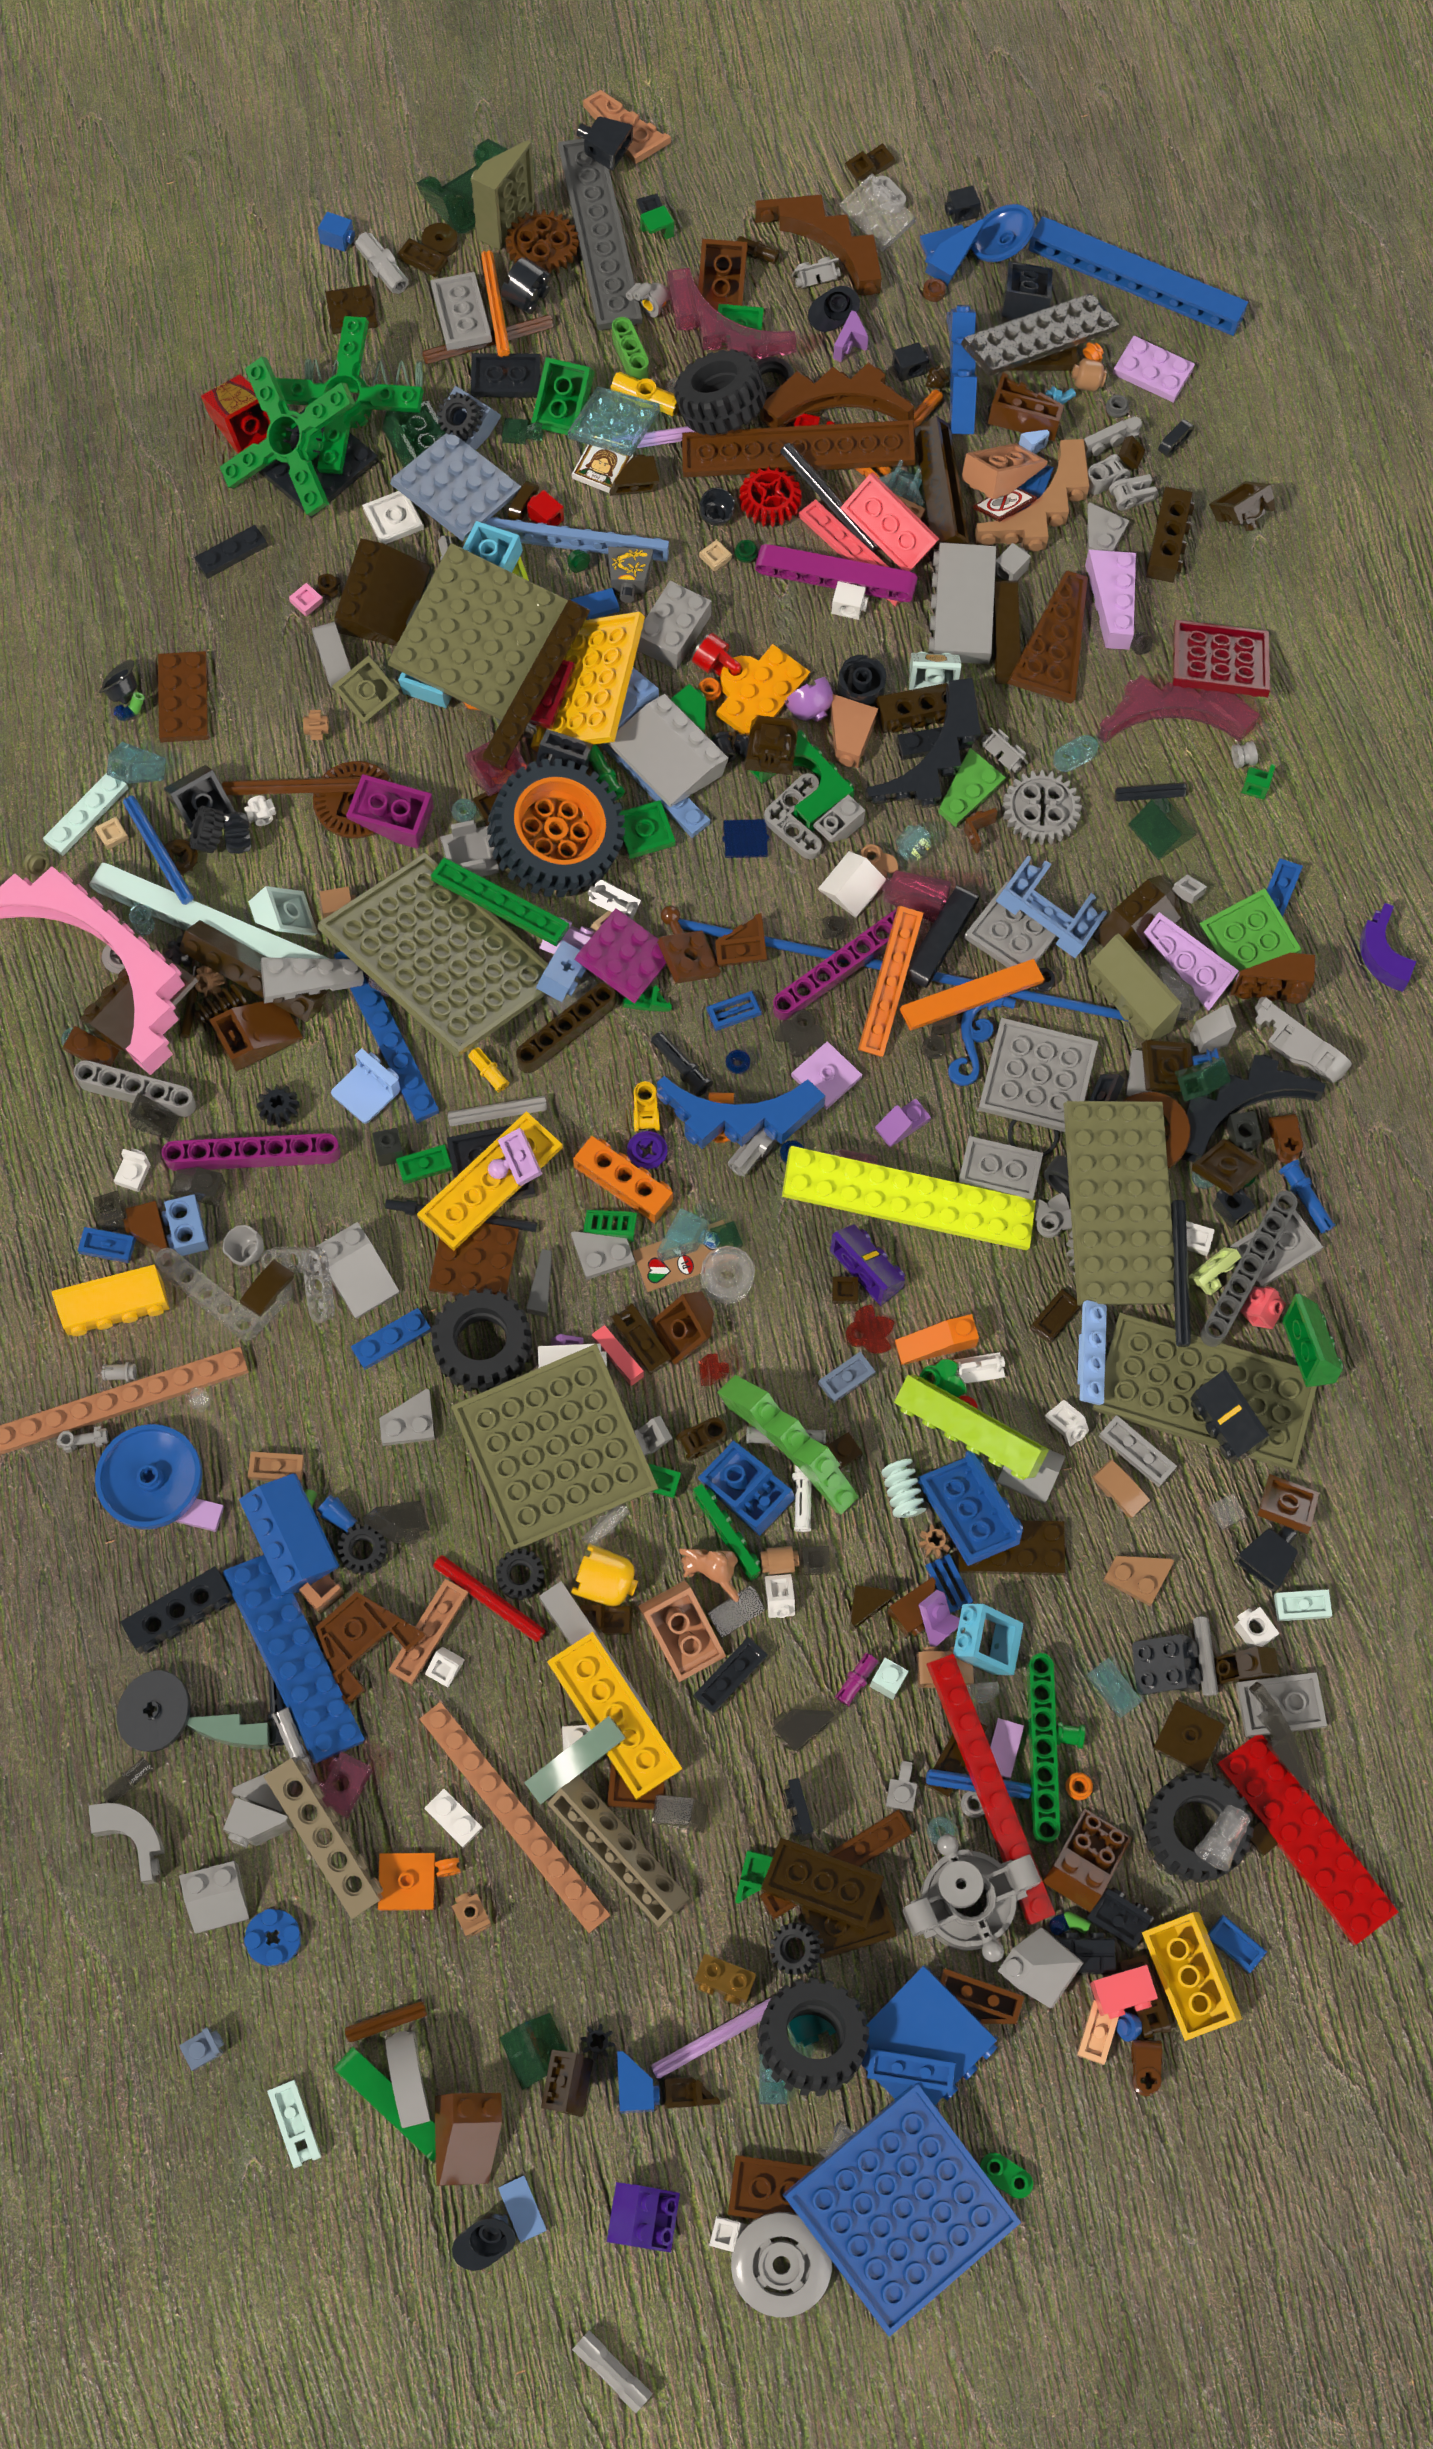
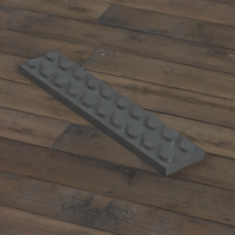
(599, 235)

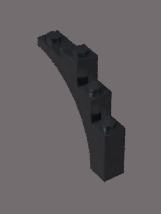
(922, 781)
(1262, 1084)

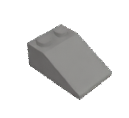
(358, 1271)

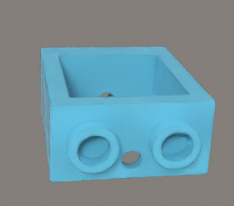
(1004, 1644)

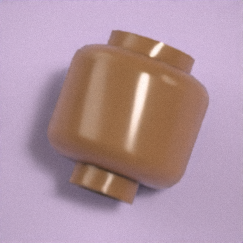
(1089, 375)

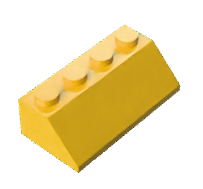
(111, 1300)
(1192, 1975)

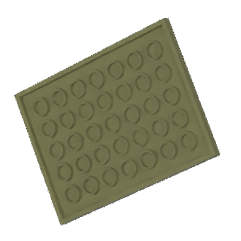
(438, 955)

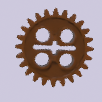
(543, 240)

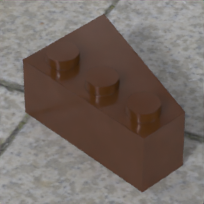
(983, 2000)

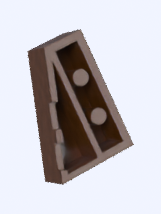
(1023, 410)

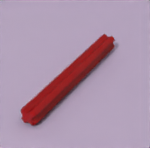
(489, 1598)

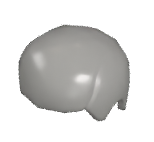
(243, 1245)

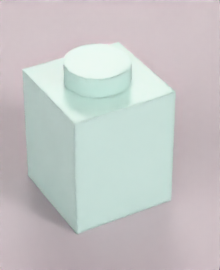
(889, 1678)

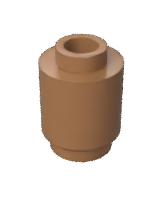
(779, 1560)

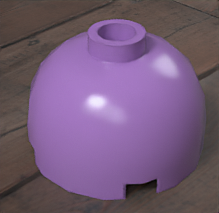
(811, 701)

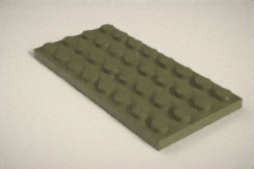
(1120, 1202)
(1154, 1379)

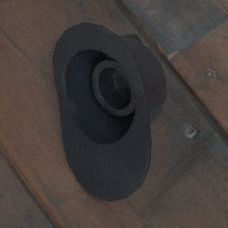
(833, 308)
(120, 683)
(483, 2242)

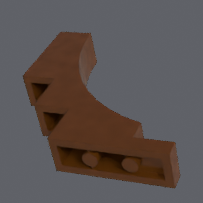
(807, 218)

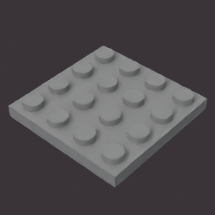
(1036, 1073)

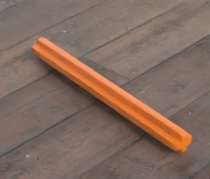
(495, 303)

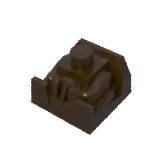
(1244, 504)
(772, 745)

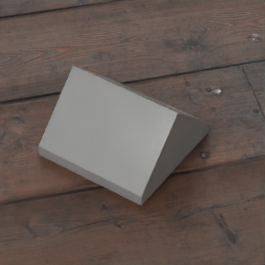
(1040, 1486)

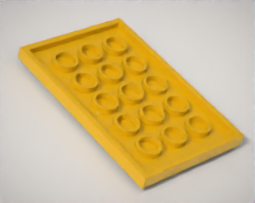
(600, 680)

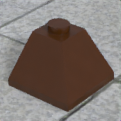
(684, 1325)

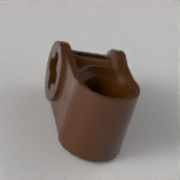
(1286, 1137)
(1146, 2060)

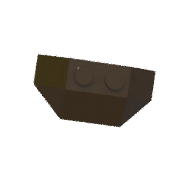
(1138, 911)

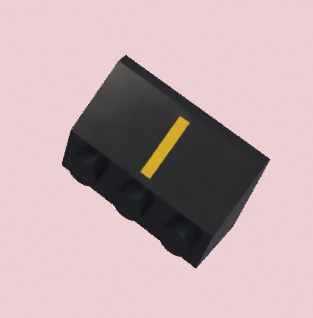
(1229, 1417)

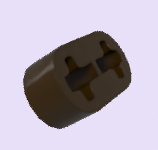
(518, 508)

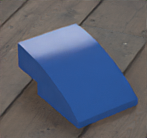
(747, 1487)

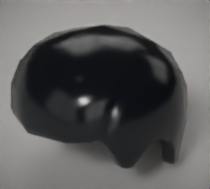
(716, 506)

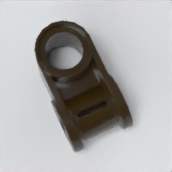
(701, 1439)

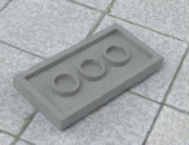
(461, 311)

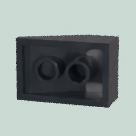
(1026, 290)

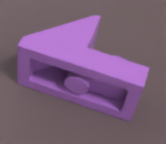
(851, 335)
(902, 1122)
(937, 1618)

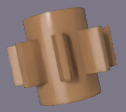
(315, 725)
(208, 981)
(939, 1536)

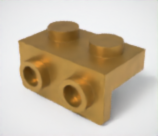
(725, 1979)

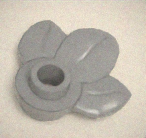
(1055, 1213)

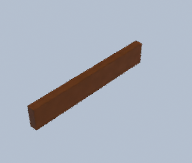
(855, 1851)

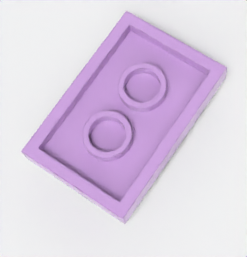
(1153, 369)

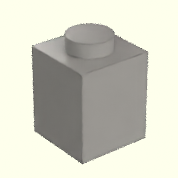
(1012, 563)

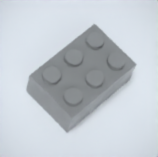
(674, 624)

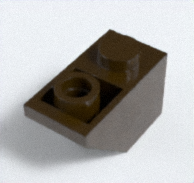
(1246, 1665)

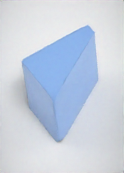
(1035, 440)

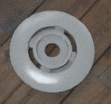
(753, 2266)

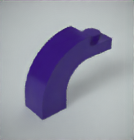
(1379, 957)

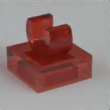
(711, 1370)

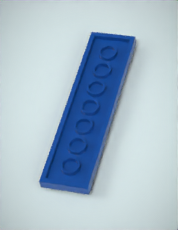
(293, 1660)

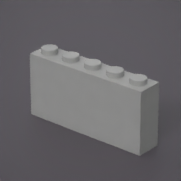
(963, 601)

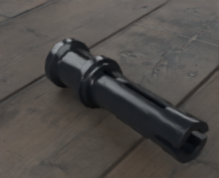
(688, 1071)

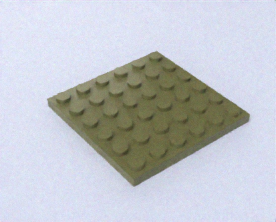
(476, 631)
(554, 1447)

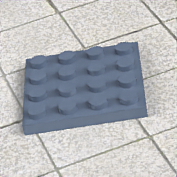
(455, 485)

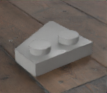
(1104, 528)
(409, 1421)

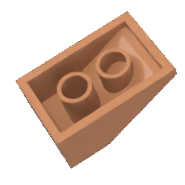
(1000, 469)
(682, 1630)

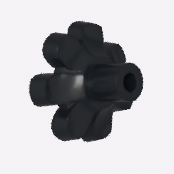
(175, 954)

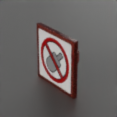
(1005, 505)

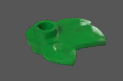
(945, 1377)

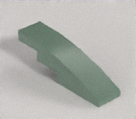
(575, 1759)

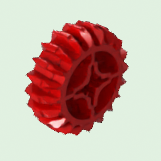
(767, 488)

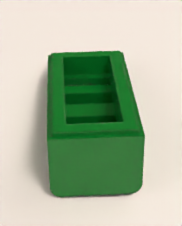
(620, 1216)

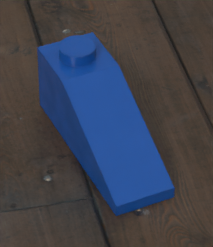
(950, 253)

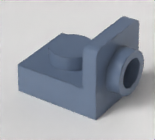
(202, 2048)

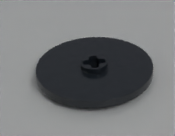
(166, 1725)

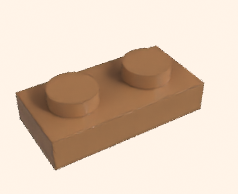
(273, 1466)

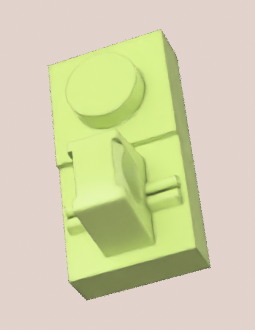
(1206, 1274)

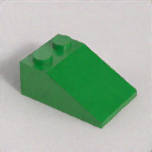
(561, 394)

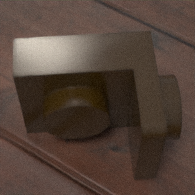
(844, 1450)

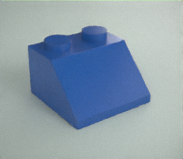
(635, 2087)

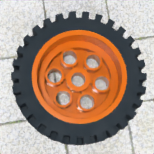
(555, 790)

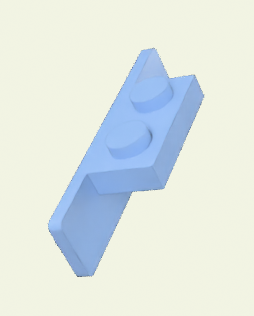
(1092, 1353)

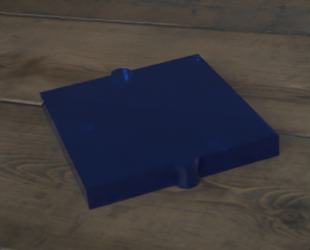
(745, 838)

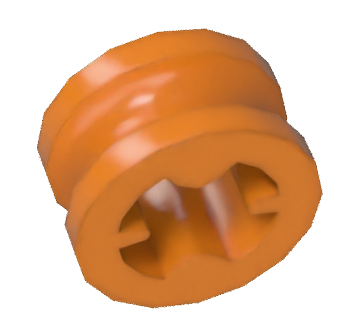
(447, 1867)

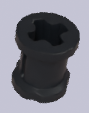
(723, 742)

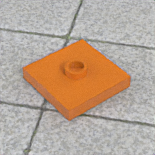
(407, 1881)

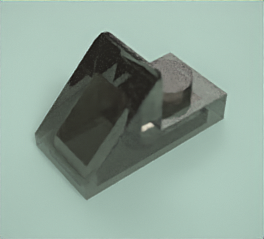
(109, 1211)

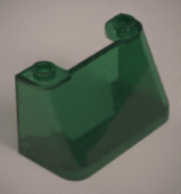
(455, 199)

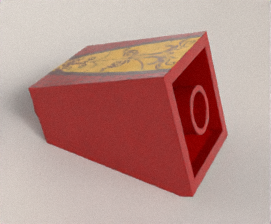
(237, 413)

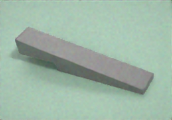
(574, 1623)

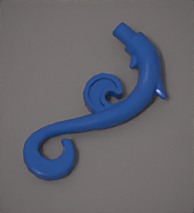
(970, 1036)

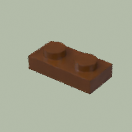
(89, 1047)

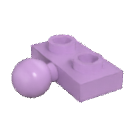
(518, 1159)

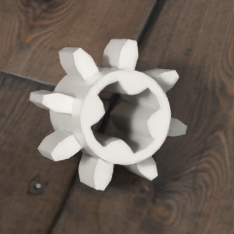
(260, 810)

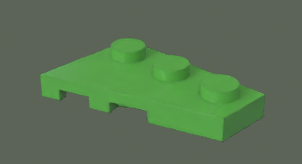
(970, 788)

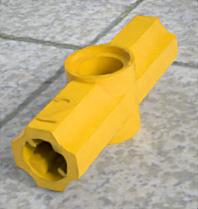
(646, 390)

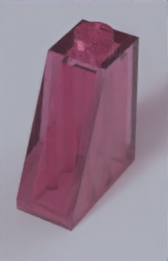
(917, 893)

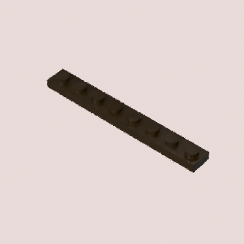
(535, 685)

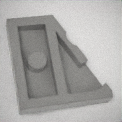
(601, 1253)

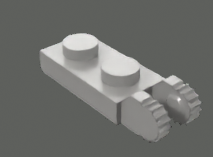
(1111, 436)

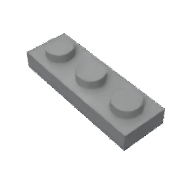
(1137, 1451)

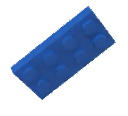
(971, 1508)

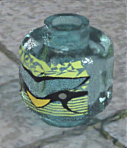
(913, 842)

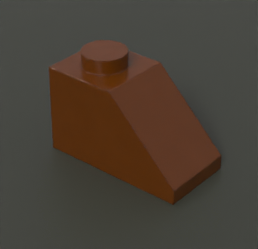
(146, 1225)
(907, 1612)

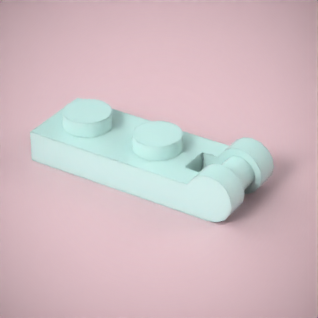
(293, 2123)

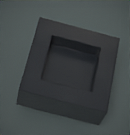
(648, 203)

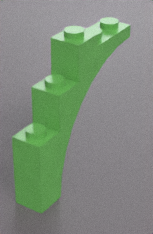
(791, 1438)

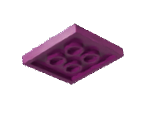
(623, 955)

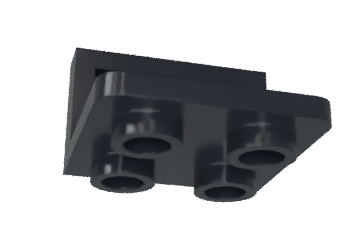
(1166, 1665)

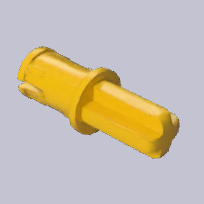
(488, 1069)

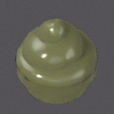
(36, 862)

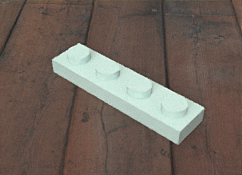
(85, 814)

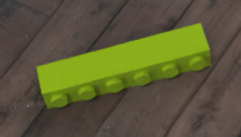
(971, 1426)

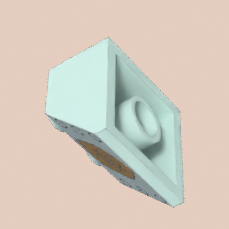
(933, 669)

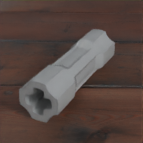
(627, 2386)

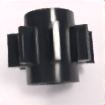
(589, 2041)

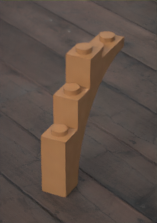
(1050, 509)

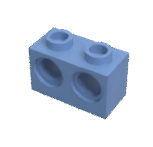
(189, 1224)

